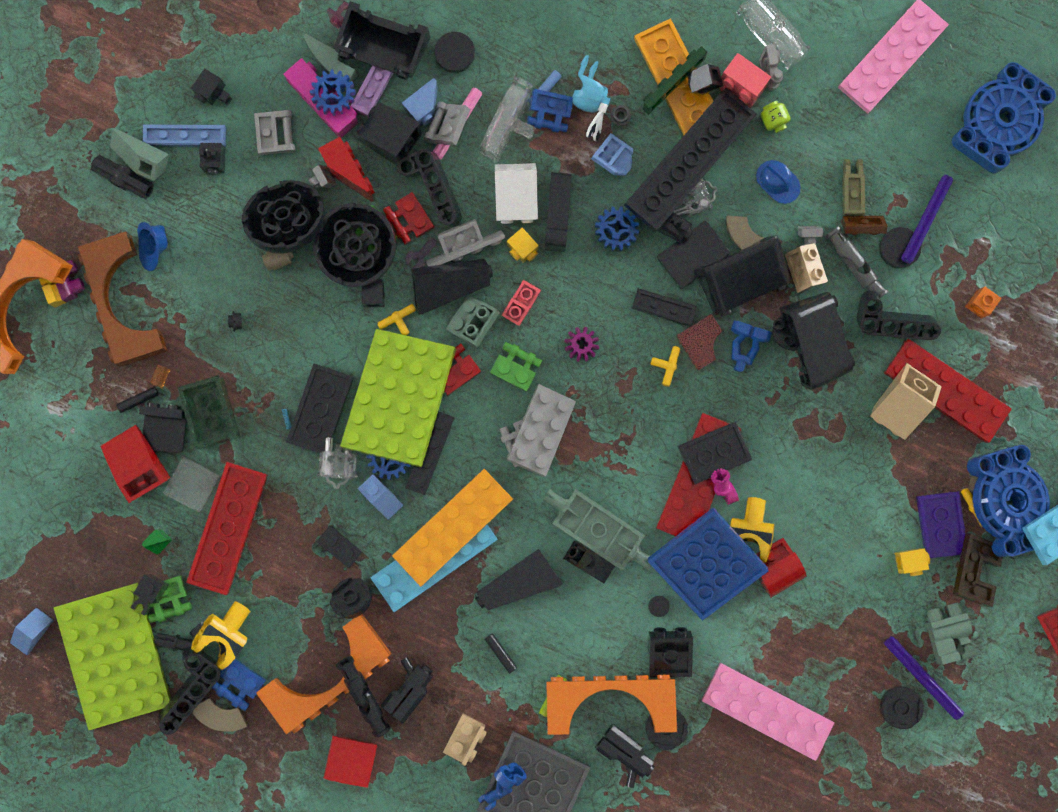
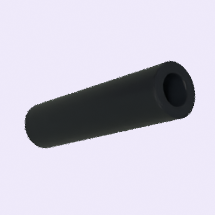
(137, 399)
(500, 652)

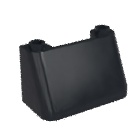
(381, 42)
(744, 275)
(818, 339)

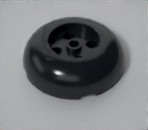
(292, 208)
(342, 225)

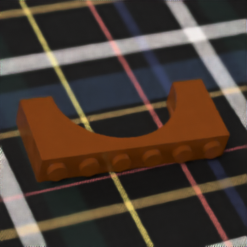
(100, 263)

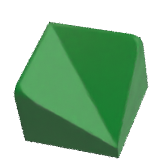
(156, 541)

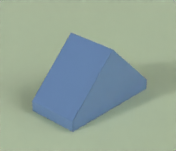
(30, 631)

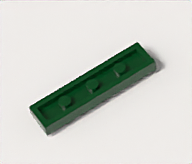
(678, 75)

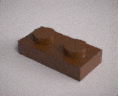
(864, 225)

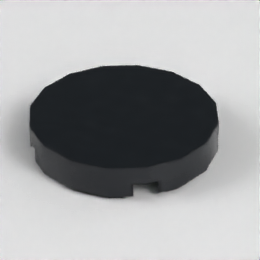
(454, 52)
(893, 246)
(351, 598)
(901, 707)
(667, 740)

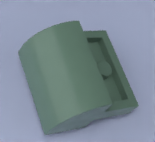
(472, 321)

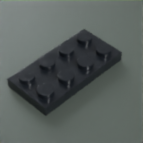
(319, 408)

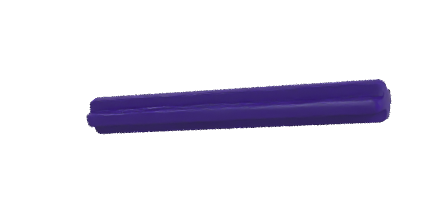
(927, 219)
(924, 678)

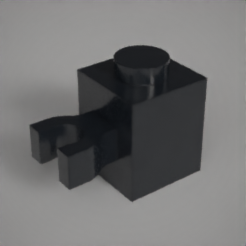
(209, 88)
(212, 158)
(150, 591)

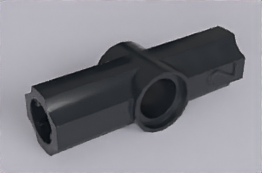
(122, 177)

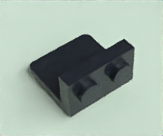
(164, 427)

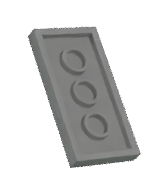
(541, 430)

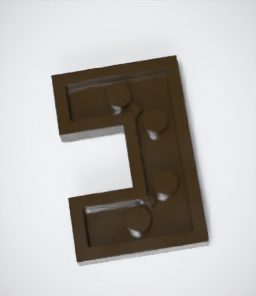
(967, 582)

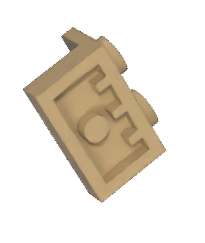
(806, 267)
(464, 739)

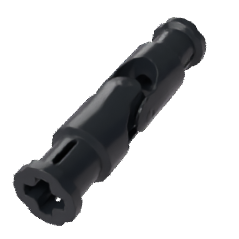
(361, 693)

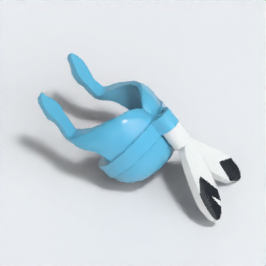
(591, 98)

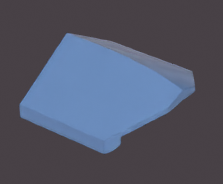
(614, 156)

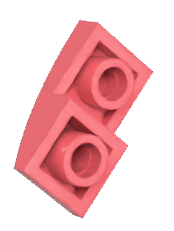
(521, 302)

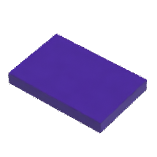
(941, 524)

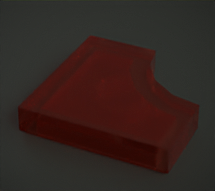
(699, 341)

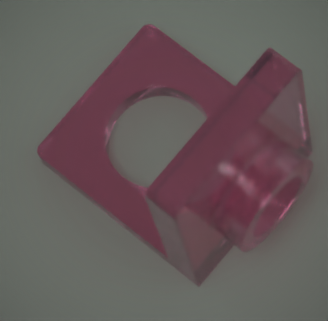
(335, 17)

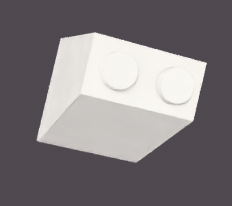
(516, 192)

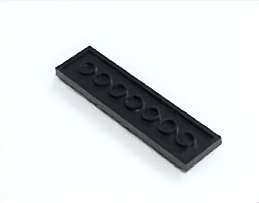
(690, 160)

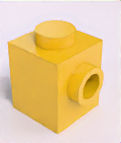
(522, 246)
(912, 561)

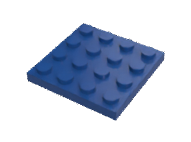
(707, 564)

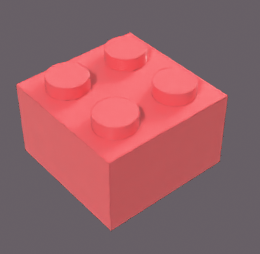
(744, 80)

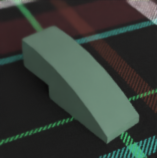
(328, 58)

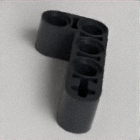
(435, 189)
(558, 212)
(923, 328)
(185, 693)

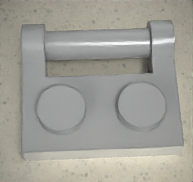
(451, 126)
(268, 134)

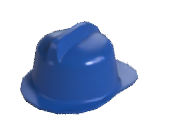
(778, 181)
(151, 244)

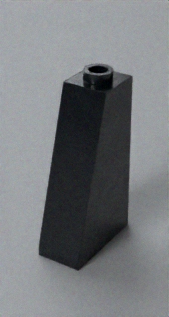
(448, 282)
(521, 581)

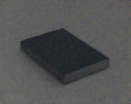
(700, 250)
(714, 450)

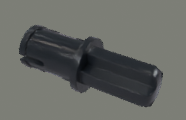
(174, 642)

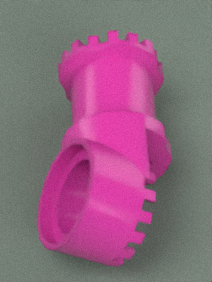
(723, 486)

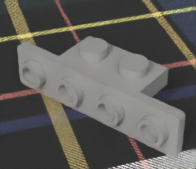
(463, 240)

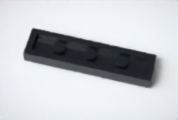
(421, 476)

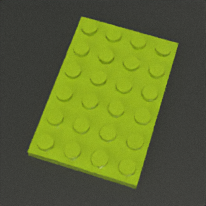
(398, 397)
(112, 657)

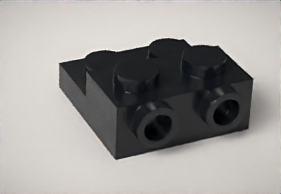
(670, 652)

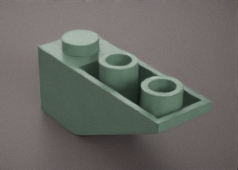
(139, 155)

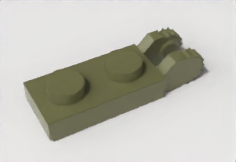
(853, 189)

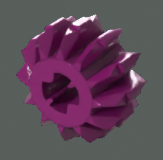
(587, 341)

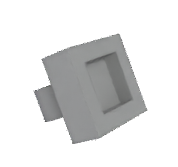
(322, 177)
(810, 233)

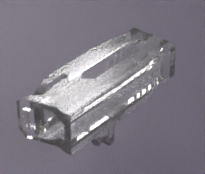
(774, 28)
(508, 120)

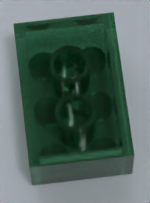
(208, 412)

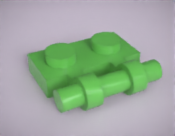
(513, 372)
(174, 591)

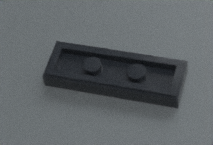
(664, 307)

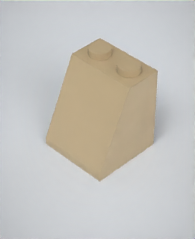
(906, 402)

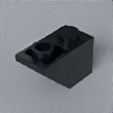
(589, 562)

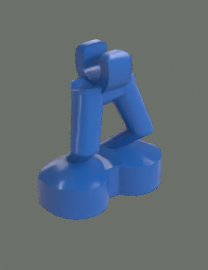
(756, 334)
(506, 778)

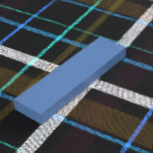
(183, 135)

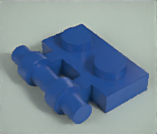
(550, 104)
(241, 678)

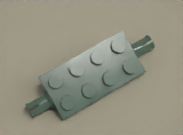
(598, 529)

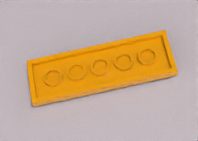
(663, 52)
(452, 527)

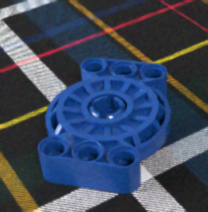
(1024, 117)
(996, 485)

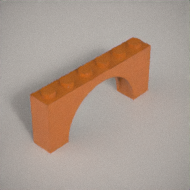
(27, 264)
(656, 695)
(293, 708)

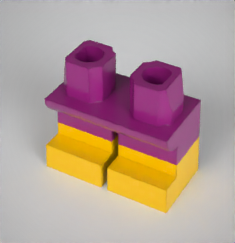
(59, 294)

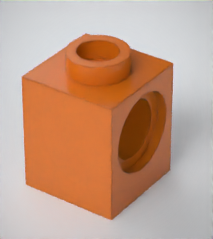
(983, 302)

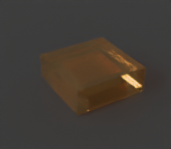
(160, 376)

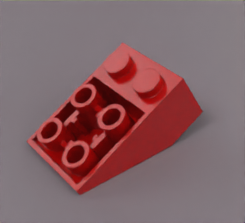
(340, 162)
(134, 463)

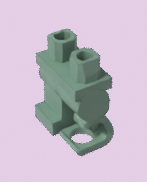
(944, 630)

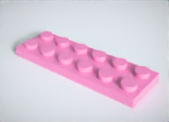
(893, 56)
(767, 711)

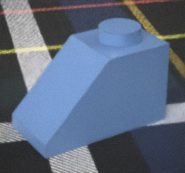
(422, 103)
(380, 496)

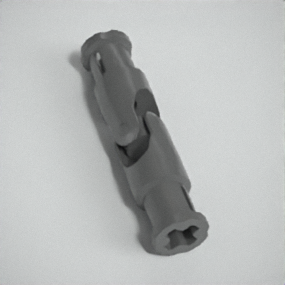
(853, 259)

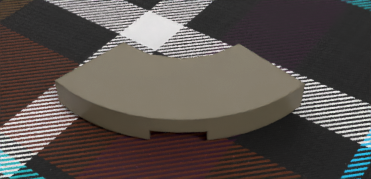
(741, 232)
(220, 718)

